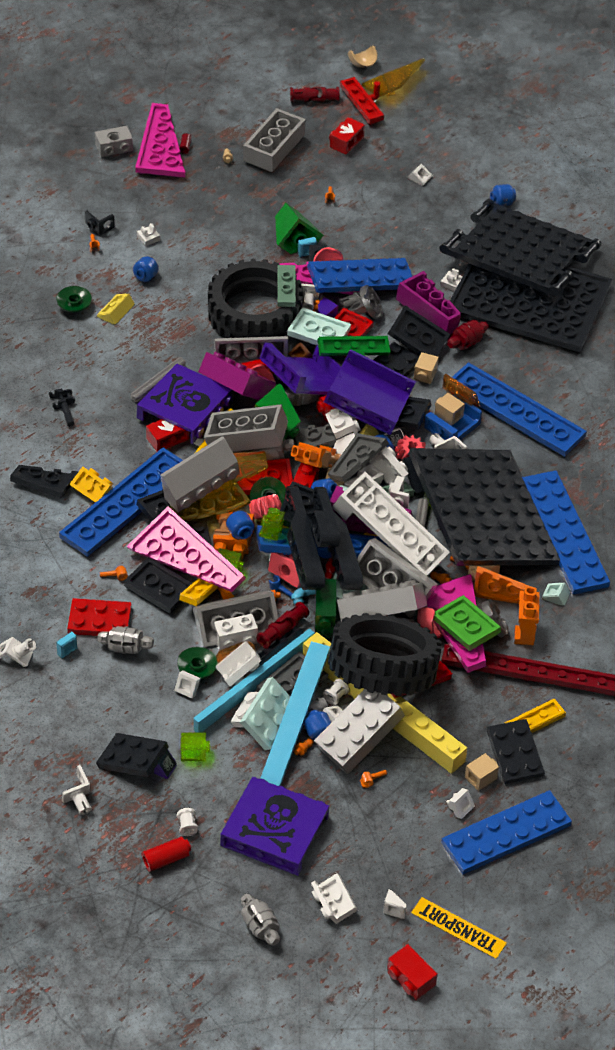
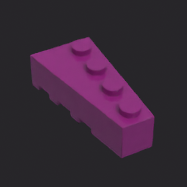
(424, 298)
(235, 376)

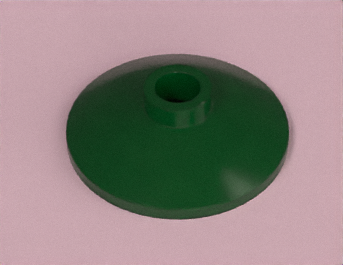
(74, 299)
(268, 485)
(197, 662)

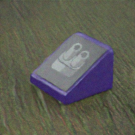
(165, 765)

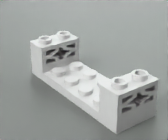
(391, 523)

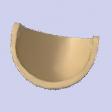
(364, 58)

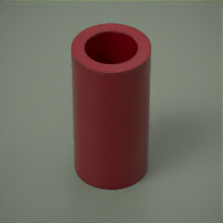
(185, 143)

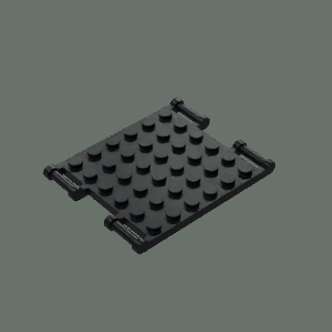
(520, 247)

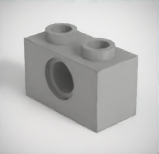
(113, 141)

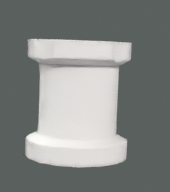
(336, 692)
(187, 821)

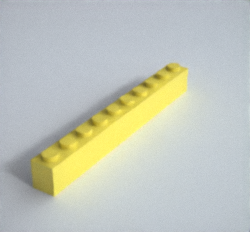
(414, 725)

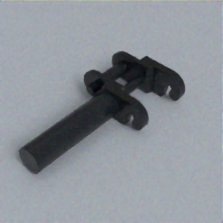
(63, 403)

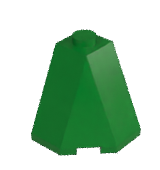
(293, 227)
(278, 396)

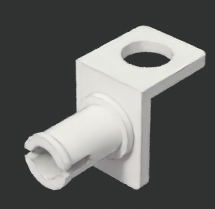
(309, 296)
(451, 443)
(18, 651)
(78, 793)

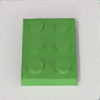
(466, 623)

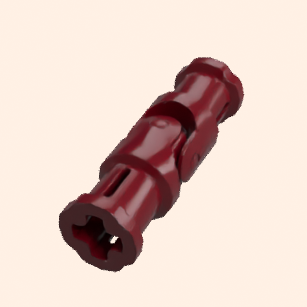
(312, 94)
(282, 625)

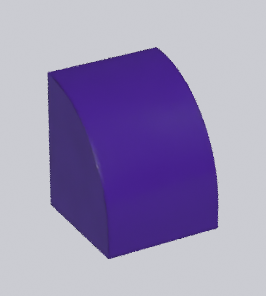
(327, 308)

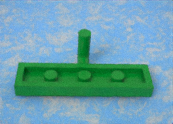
(361, 344)

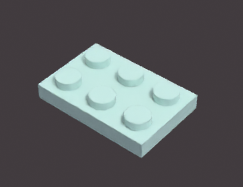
(312, 325)
(266, 713)

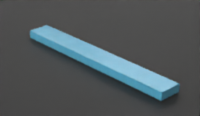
(248, 684)
(295, 713)

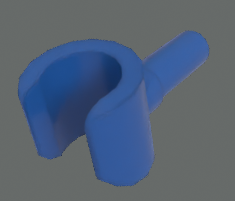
(276, 585)

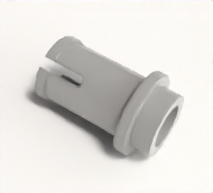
(350, 300)
(319, 704)

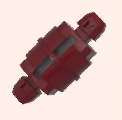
(467, 335)

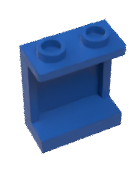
(460, 429)

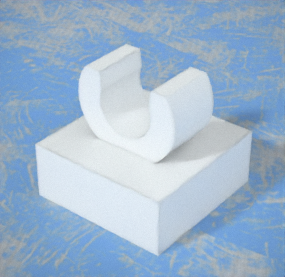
(148, 235)
(451, 280)
(187, 684)
(461, 803)

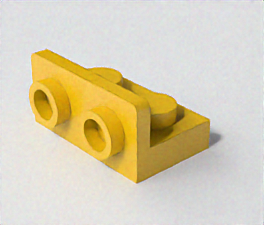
(90, 484)

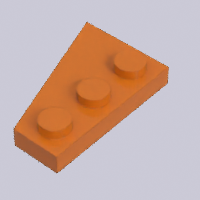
(496, 586)

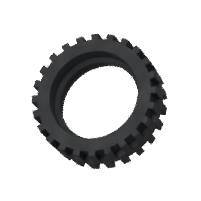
(249, 277)
(409, 669)

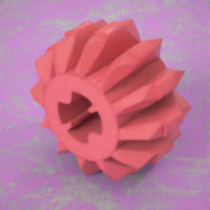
(405, 444)
(261, 505)

